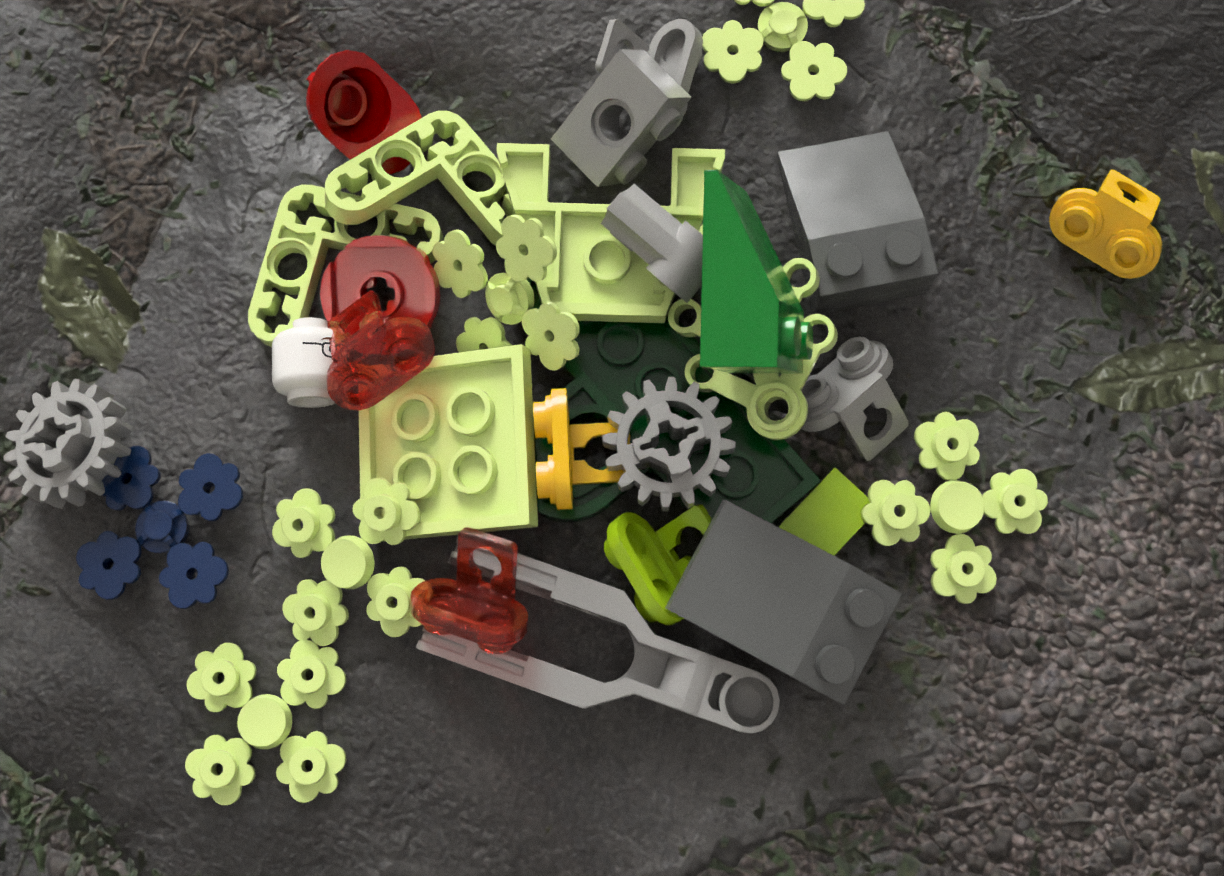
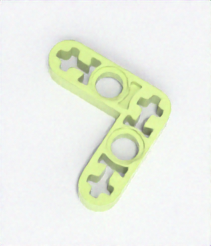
(442, 162)
(313, 242)

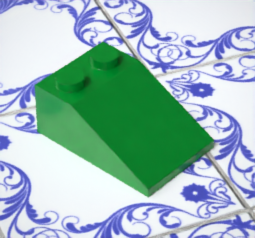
(746, 299)

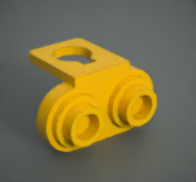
(1110, 226)
(560, 472)

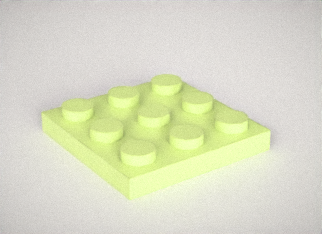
(459, 442)

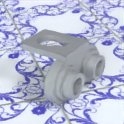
(674, 47)
(848, 388)

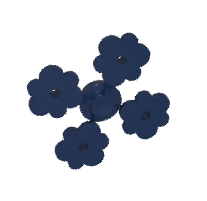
(162, 529)

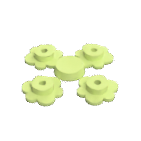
(782, 30)
(509, 293)
(954, 507)
(348, 560)
(265, 722)

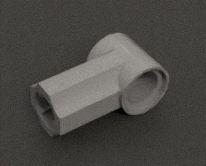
(659, 239)

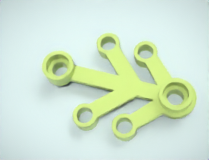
(768, 386)

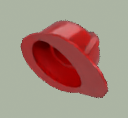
(358, 105)

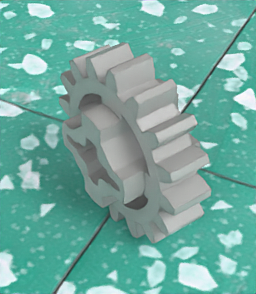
(68, 444)
(677, 468)

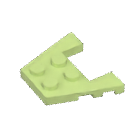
(593, 270)

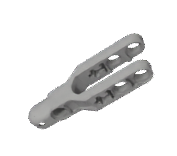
(660, 667)

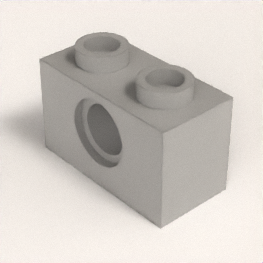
(592, 129)

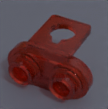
(376, 356)
(472, 606)

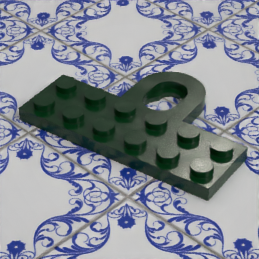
(617, 358)

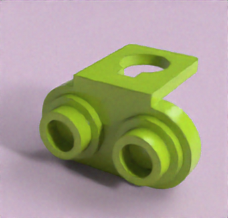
(650, 558)

